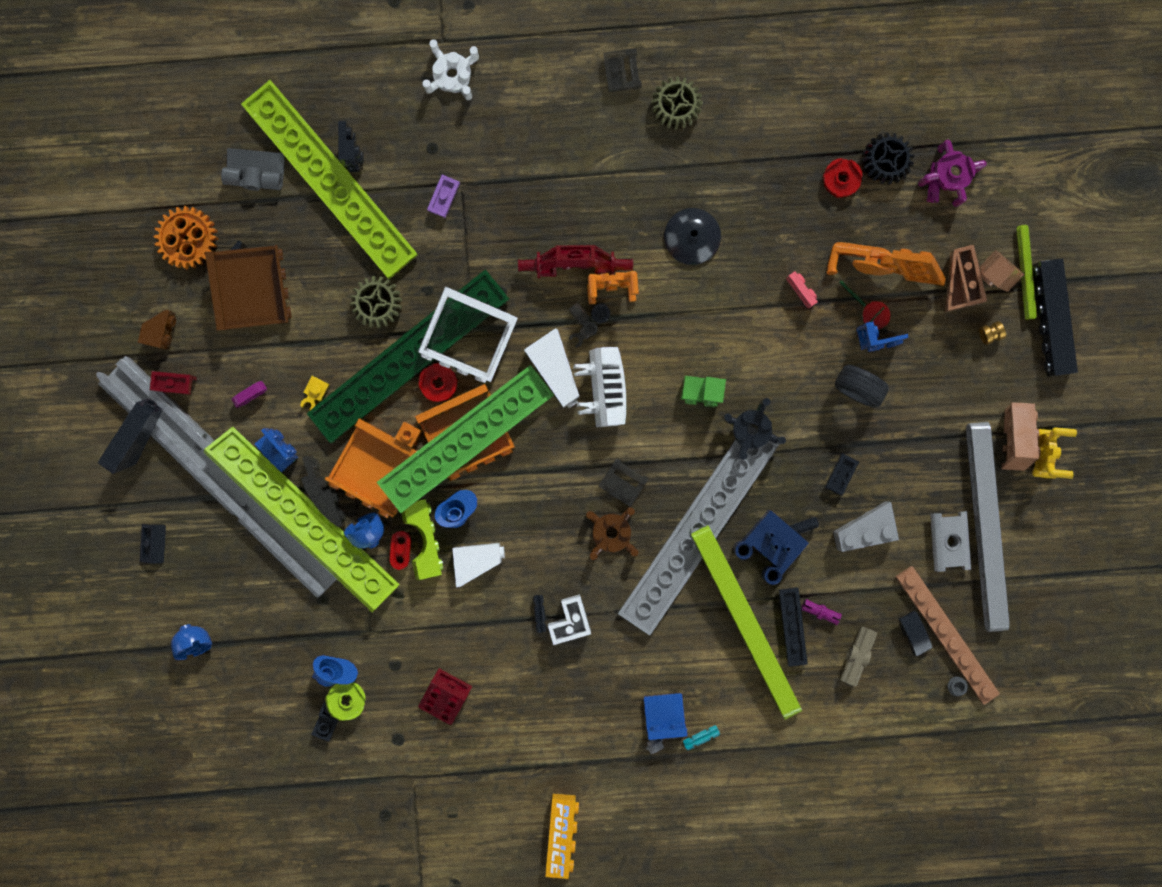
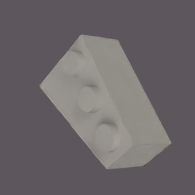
(870, 529)

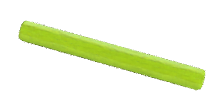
(1026, 268)

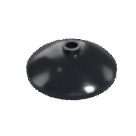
(691, 249)

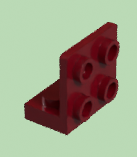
(444, 696)

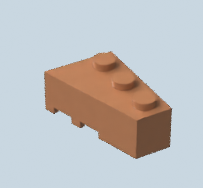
(1000, 272)
(964, 280)
(1022, 436)

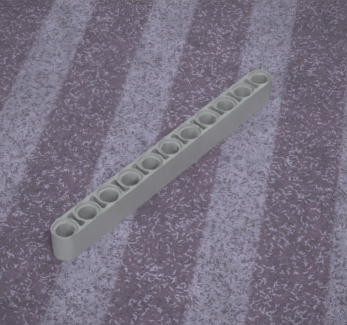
(987, 526)

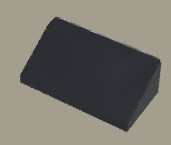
(152, 543)

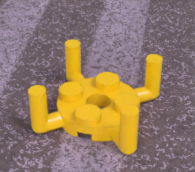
(1050, 452)

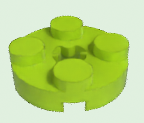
(356, 702)

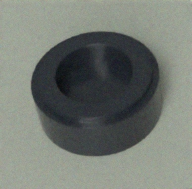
(600, 313)

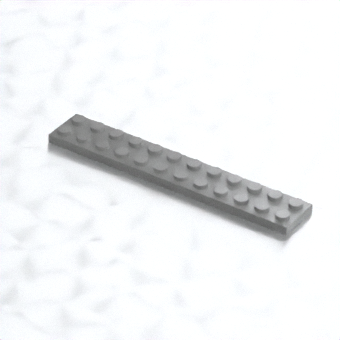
(679, 554)

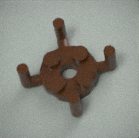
(612, 544)

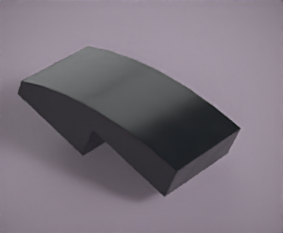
(915, 632)
(325, 725)

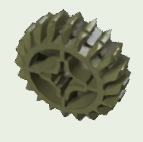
(669, 101)
(359, 298)

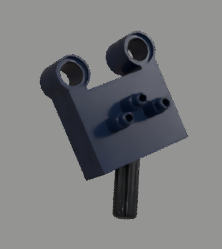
(776, 542)

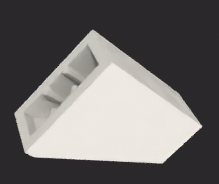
(475, 560)

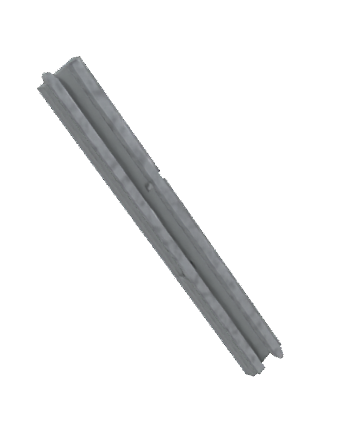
(186, 443)

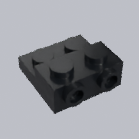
(349, 152)

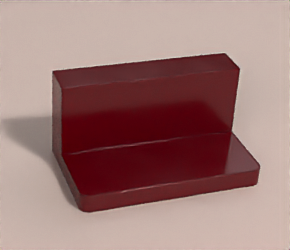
(171, 382)

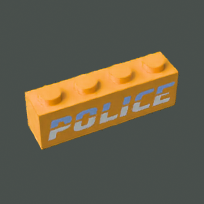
(560, 836)

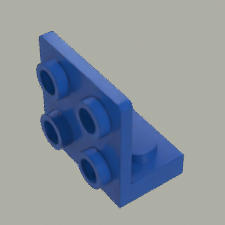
(868, 338)
(276, 449)
(665, 716)

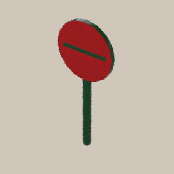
(873, 312)

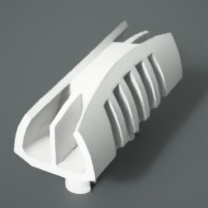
(607, 386)

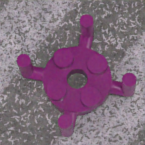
(946, 179)

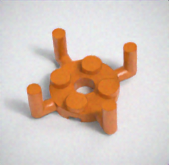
(611, 282)

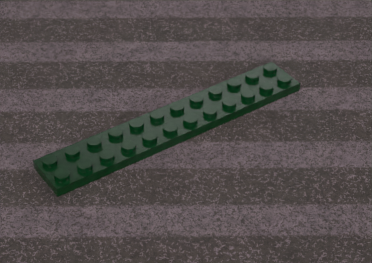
(403, 360)

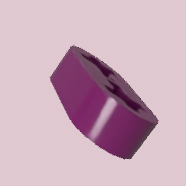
(249, 394)

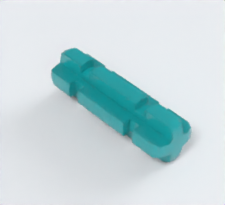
(701, 737)

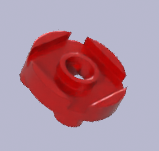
(843, 167)
(428, 388)

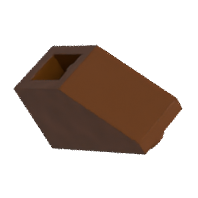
(157, 330)

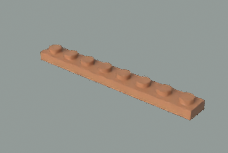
(947, 635)

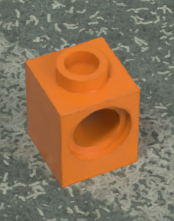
(409, 434)

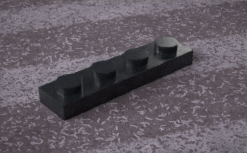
(793, 626)

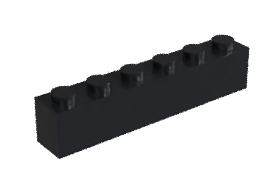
(1054, 317)

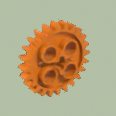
(171, 228)

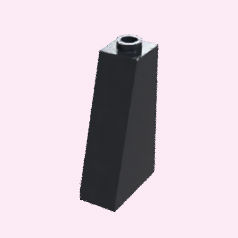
(131, 437)

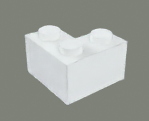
(575, 623)

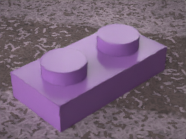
(443, 196)

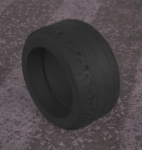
(861, 386)

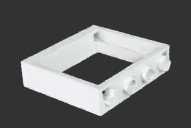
(464, 368)

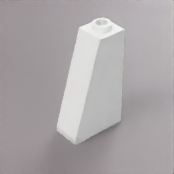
(552, 364)

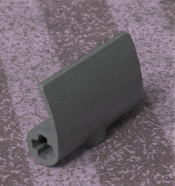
(253, 169)

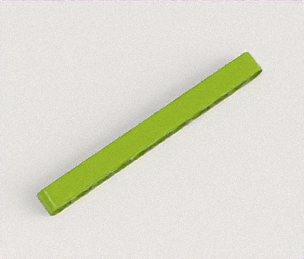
(746, 622)

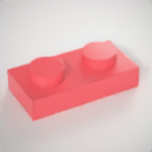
(806, 295)

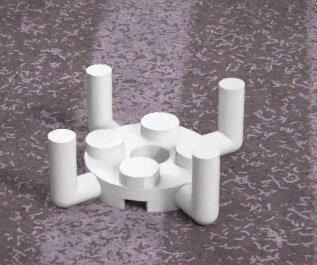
(447, 62)

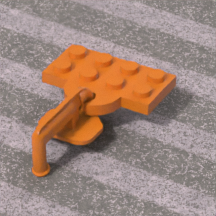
(912, 266)

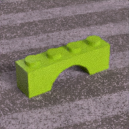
(427, 562)

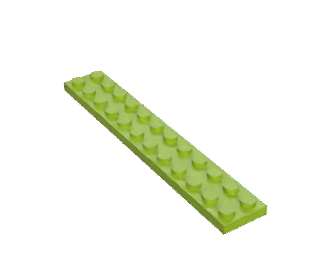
(329, 179)
(301, 518)

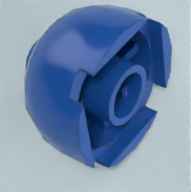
(366, 531)
(190, 641)

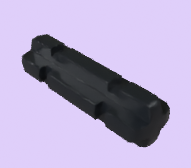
(539, 612)

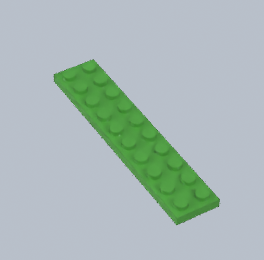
(465, 439)

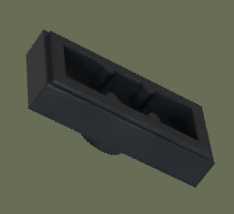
(841, 474)

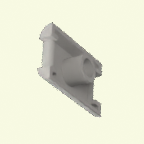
(959, 552)

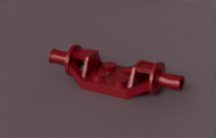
(575, 256)

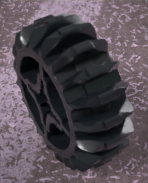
(885, 151)

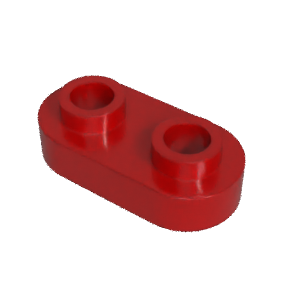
(400, 550)

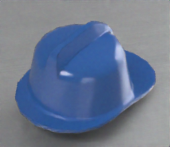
(456, 509)
(333, 671)

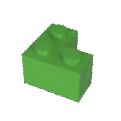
(704, 390)

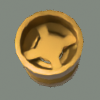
(993, 332)

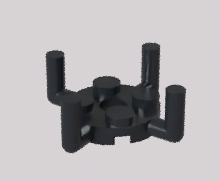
(763, 425)

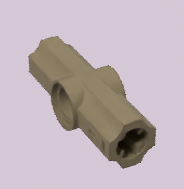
(858, 656)

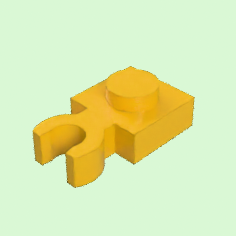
(316, 390)

